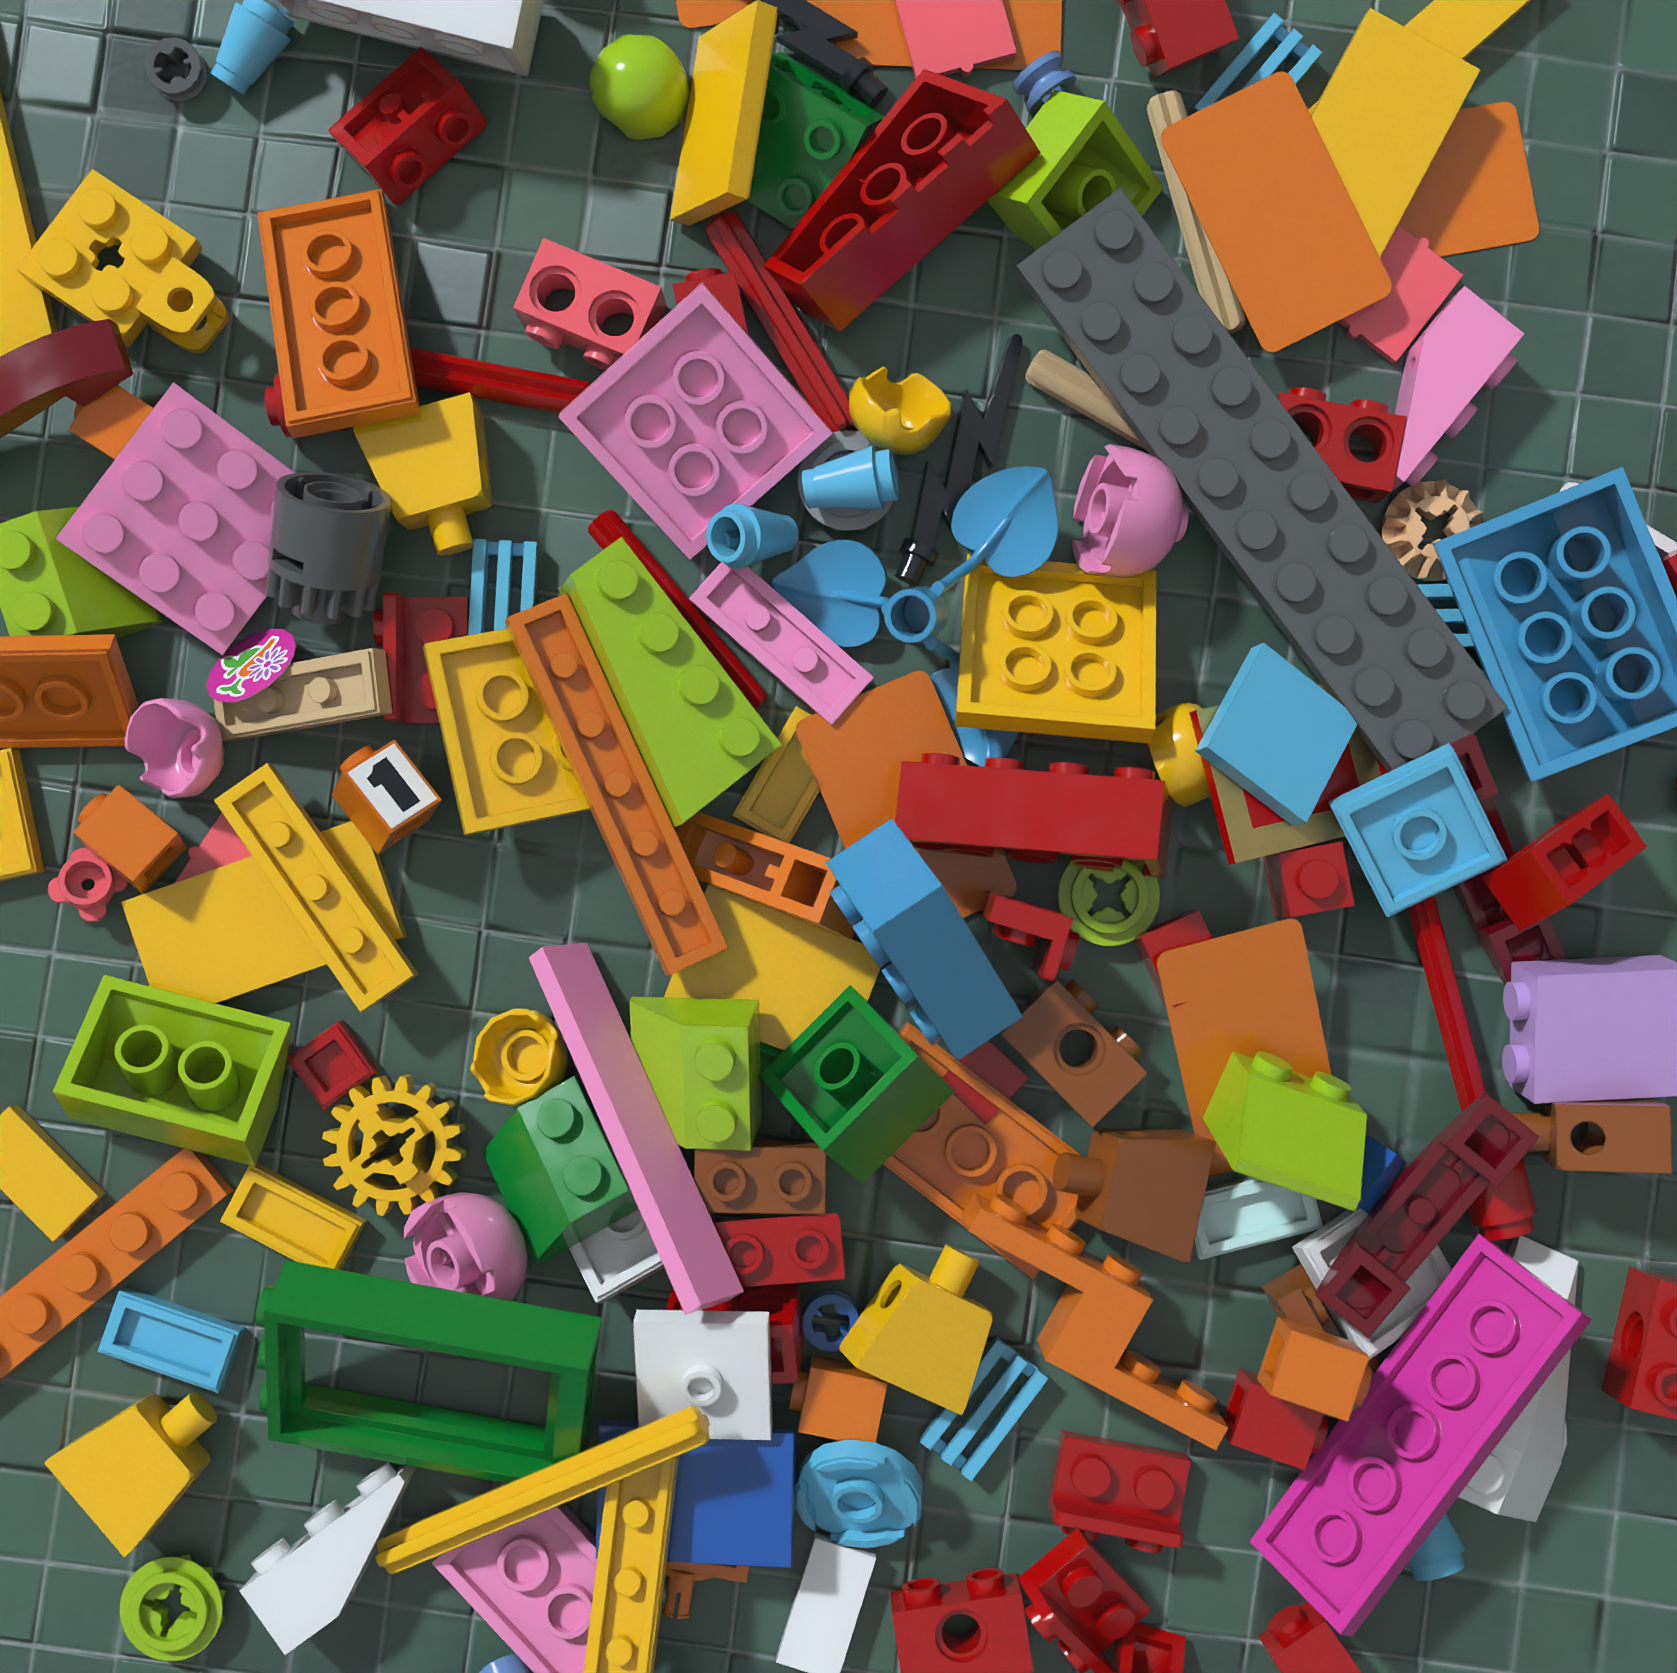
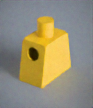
(433, 468)
(924, 1331)
(136, 1465)

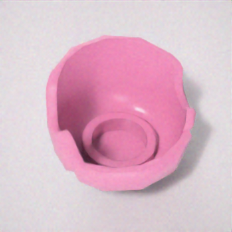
(177, 745)

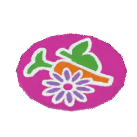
(251, 665)

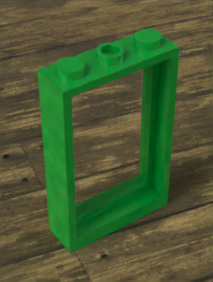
(431, 1321)

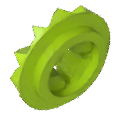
(1109, 927)
(147, 1621)

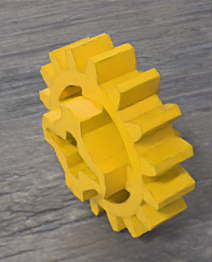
(378, 1125)

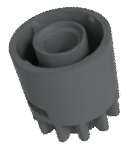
(327, 545)

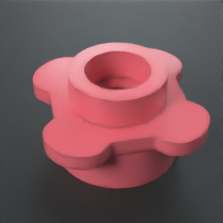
(68, 885)

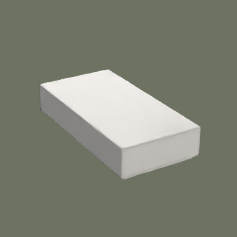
(826, 1606)

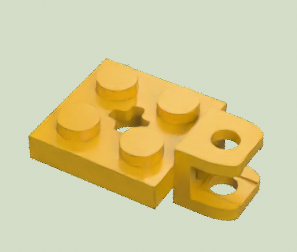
(150, 284)

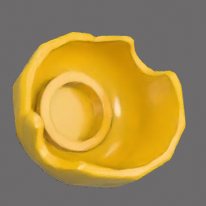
(899, 414)
(1175, 755)
(519, 1057)

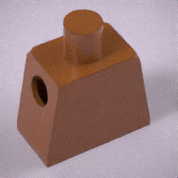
(1617, 1137)
(1141, 1185)

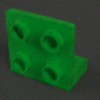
(804, 139)

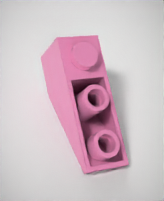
(1442, 373)

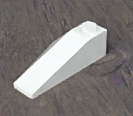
(1527, 1458)

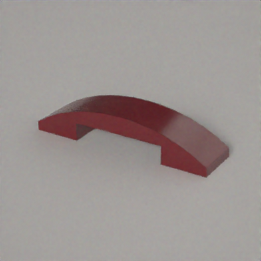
(69, 363)
(1490, 922)
(1420, 1210)

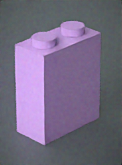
(1592, 1029)

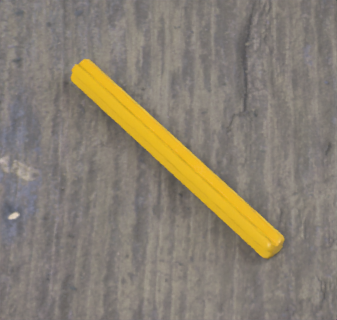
(544, 1489)

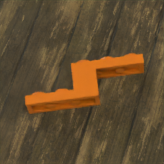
(1096, 1318)

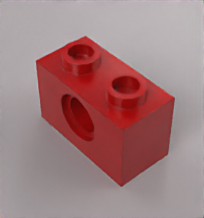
(1644, 1345)
(994, 1644)

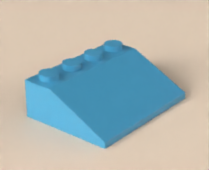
(1570, 622)

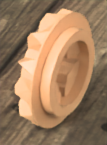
(1404, 529)

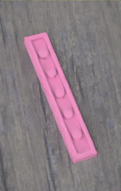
(636, 1127)

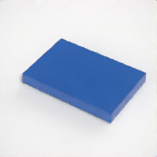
(729, 1500)

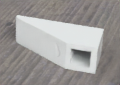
(313, 1580)

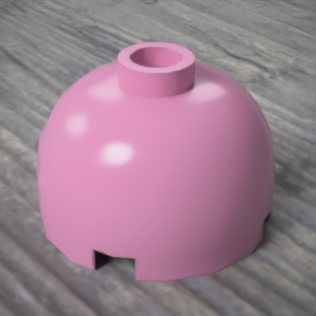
(1128, 513)
(467, 1246)

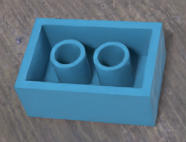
(924, 937)

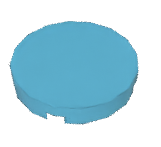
(858, 1493)

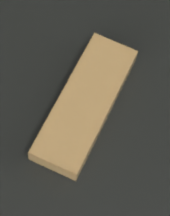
(311, 696)

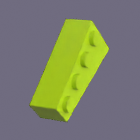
(670, 688)

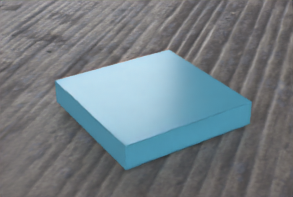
(1277, 735)
(1418, 830)

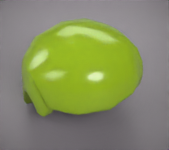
(640, 86)

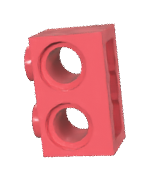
(598, 294)

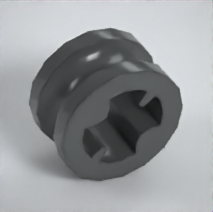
(173, 51)

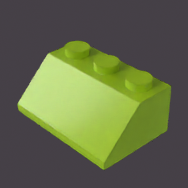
(176, 1070)

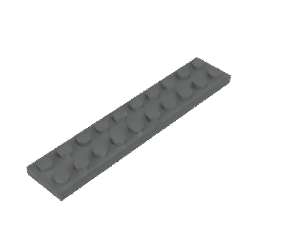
(1258, 484)

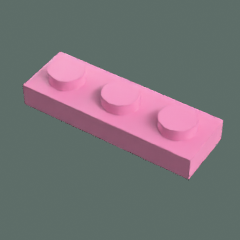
(781, 640)

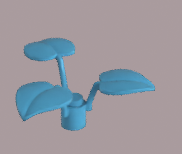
(840, 584)

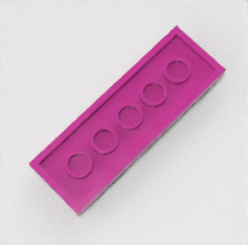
(1420, 1436)

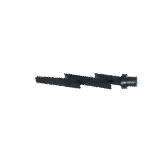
(816, 45)
(970, 433)

